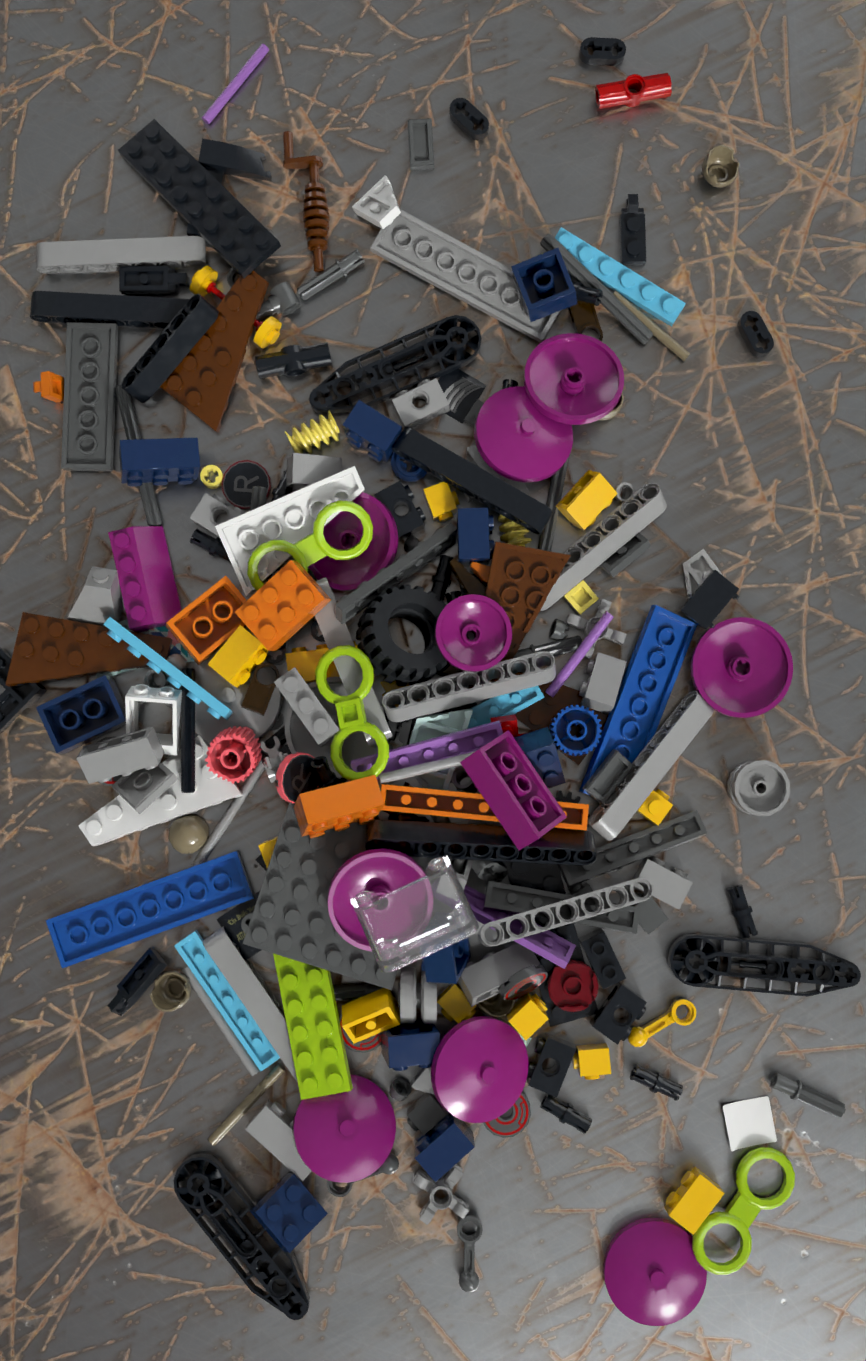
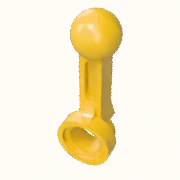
(640, 1035)

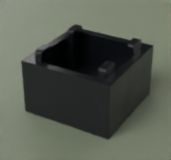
(710, 599)

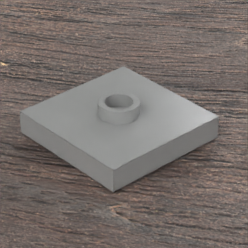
(144, 786)

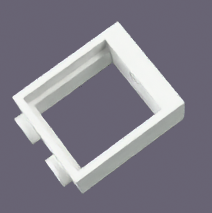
(170, 742)

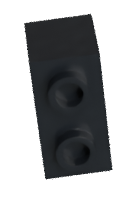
(402, 495)
(602, 958)
(619, 997)
(550, 1079)

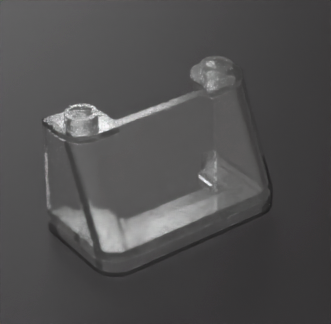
(416, 917)

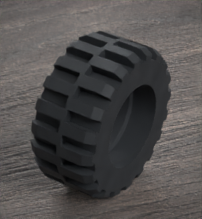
(384, 654)

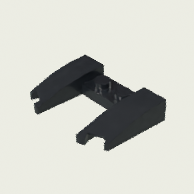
(230, 159)
(15, 698)

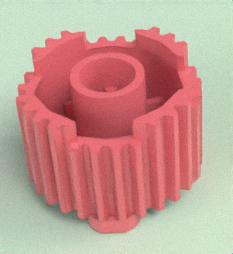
(243, 745)

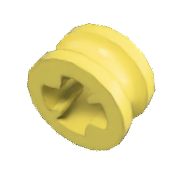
(205, 474)

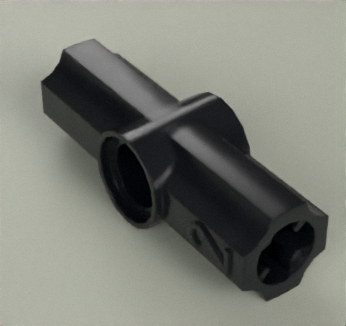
(293, 360)

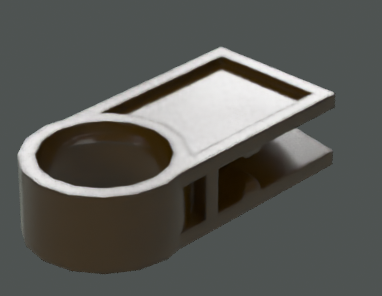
(585, 318)
(258, 694)

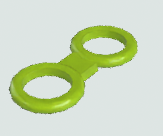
(314, 546)
(351, 712)
(743, 1210)

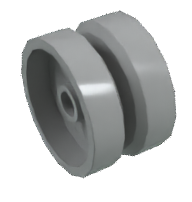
(771, 780)
(416, 995)

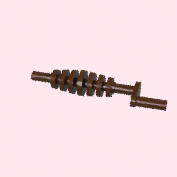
(315, 208)

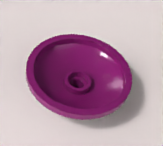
(490, 629)

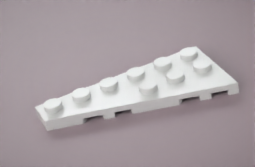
(283, 519)
(120, 818)

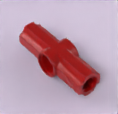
(647, 89)

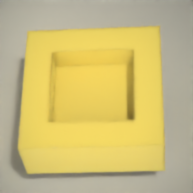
(581, 597)

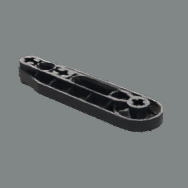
(382, 373)
(776, 967)
(250, 1248)

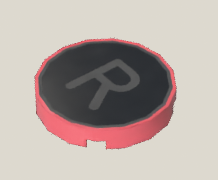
(296, 776)

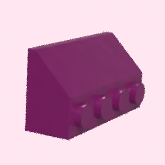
(145, 576)
(513, 790)

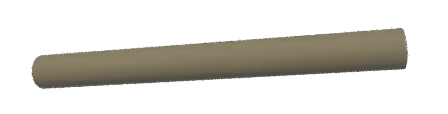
(661, 335)
(246, 1104)

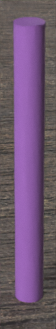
(234, 85)
(579, 654)

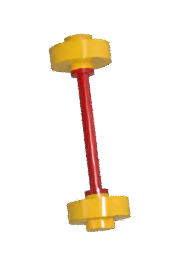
(205, 282)

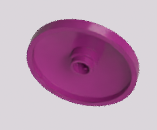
(573, 379)
(519, 438)
(345, 532)
(742, 667)
(372, 871)
(479, 1069)
(345, 1132)
(653, 1272)

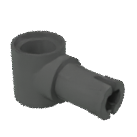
(282, 301)

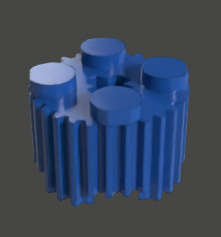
(589, 730)

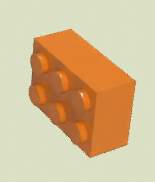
(283, 605)
(208, 620)
(338, 806)

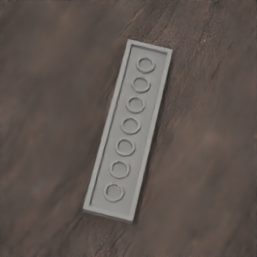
(458, 271)

